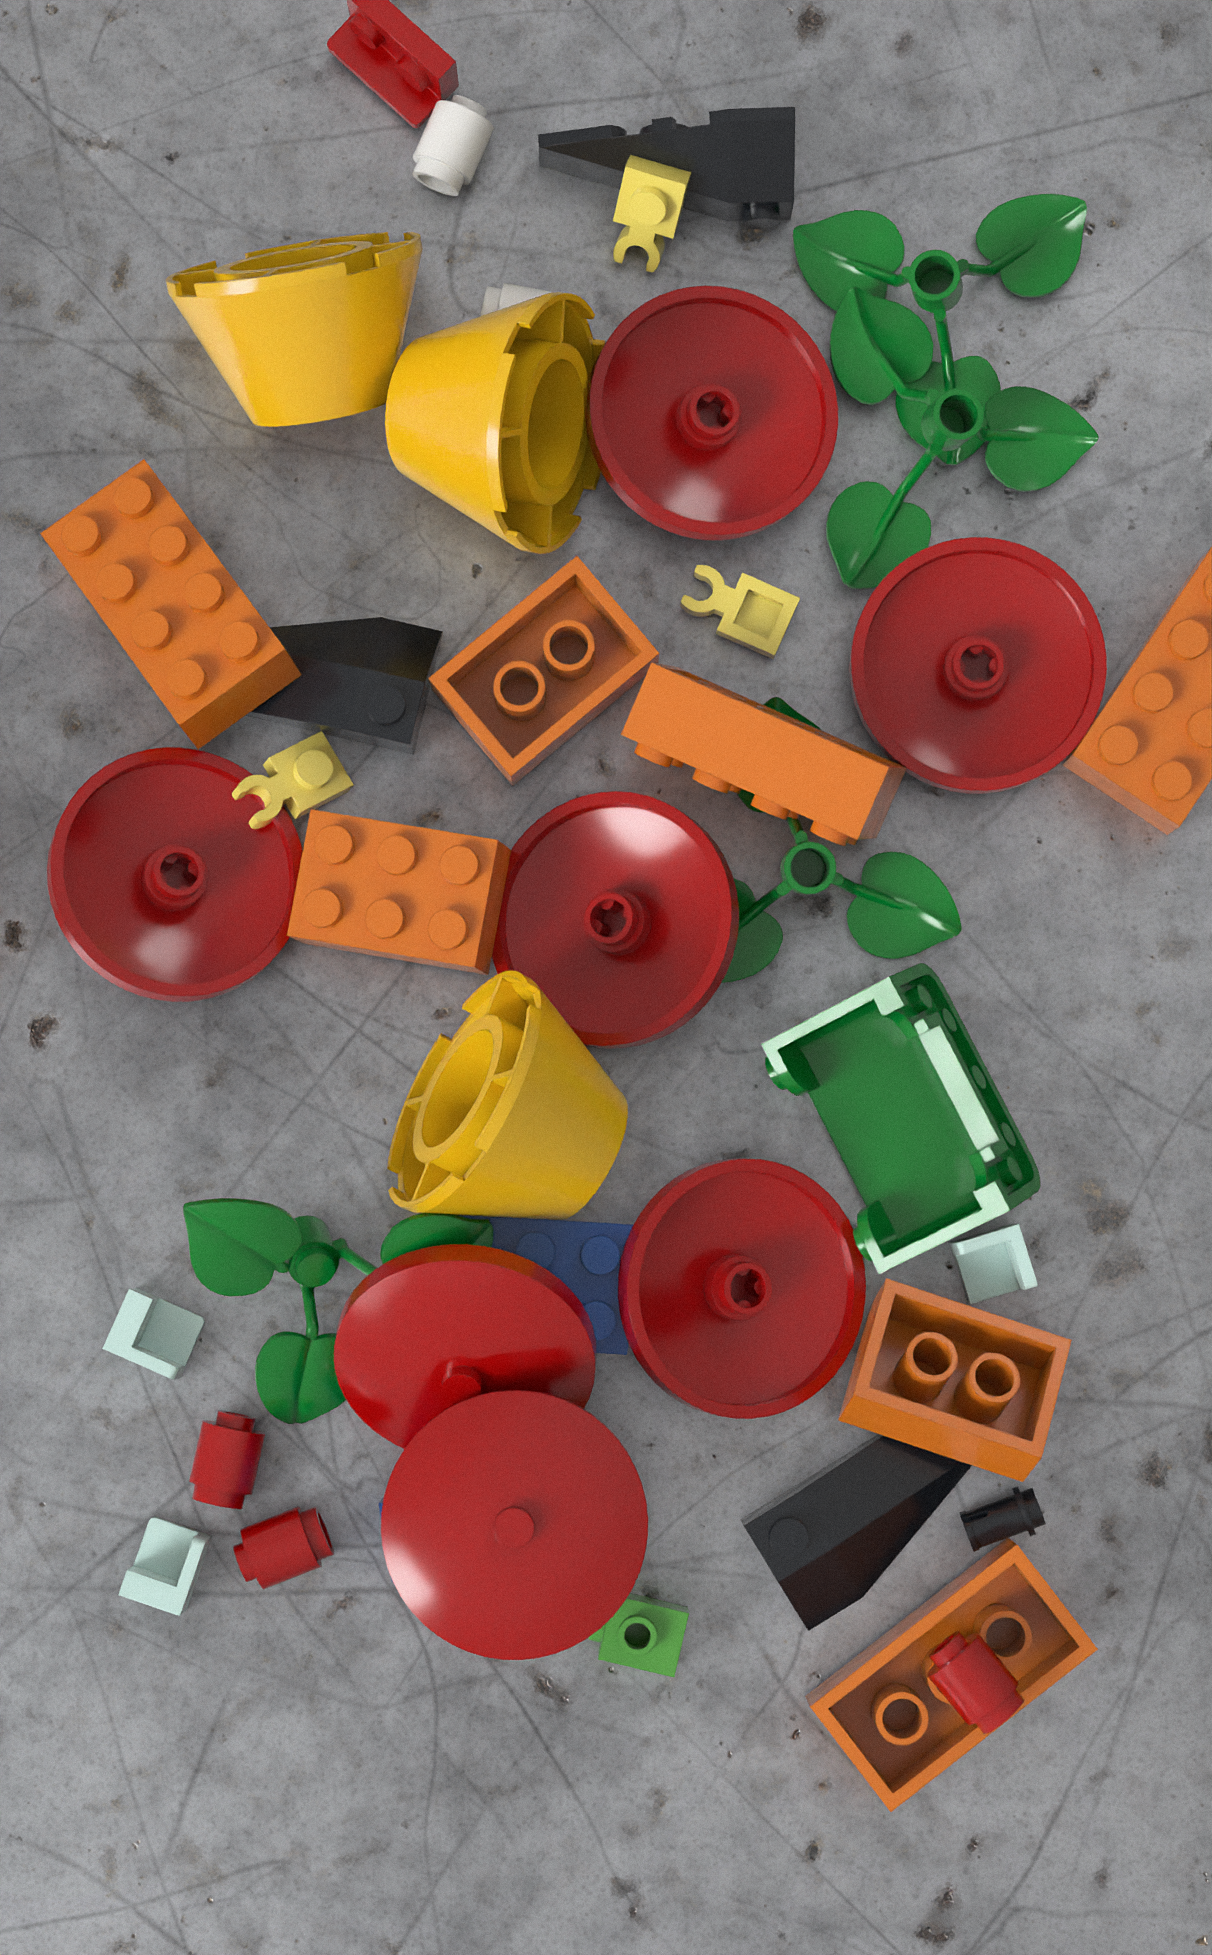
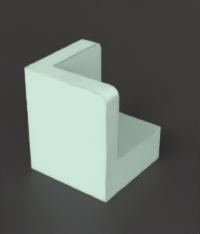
(993, 1263)
(154, 1333)
(166, 1566)

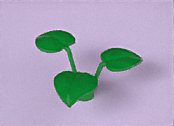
(1026, 239)
(1029, 434)
(895, 909)
(244, 1240)

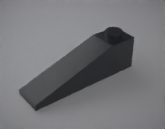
(736, 163)
(357, 680)
(849, 1522)

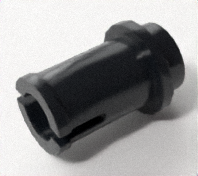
(1003, 1519)

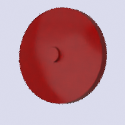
(711, 413)
(977, 665)
(168, 877)
(619, 916)
(741, 1288)
(455, 1328)
(514, 1524)

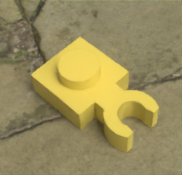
(649, 206)
(751, 613)
(299, 777)

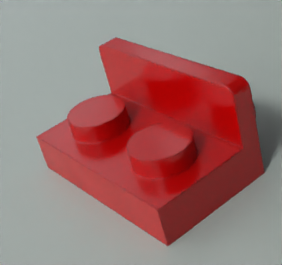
(394, 59)

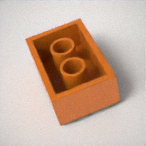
(544, 670)
(399, 891)
(955, 1380)

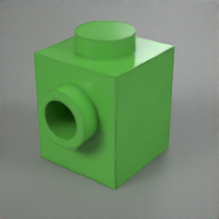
(644, 1635)

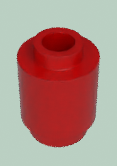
(226, 1460)
(283, 1546)
(974, 1681)

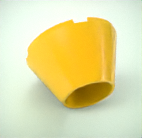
(304, 324)
(498, 418)
(507, 1114)

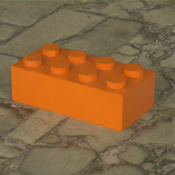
(171, 604)
(1156, 725)
(764, 752)
(896, 1718)

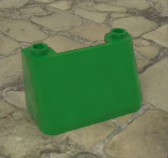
(907, 1114)

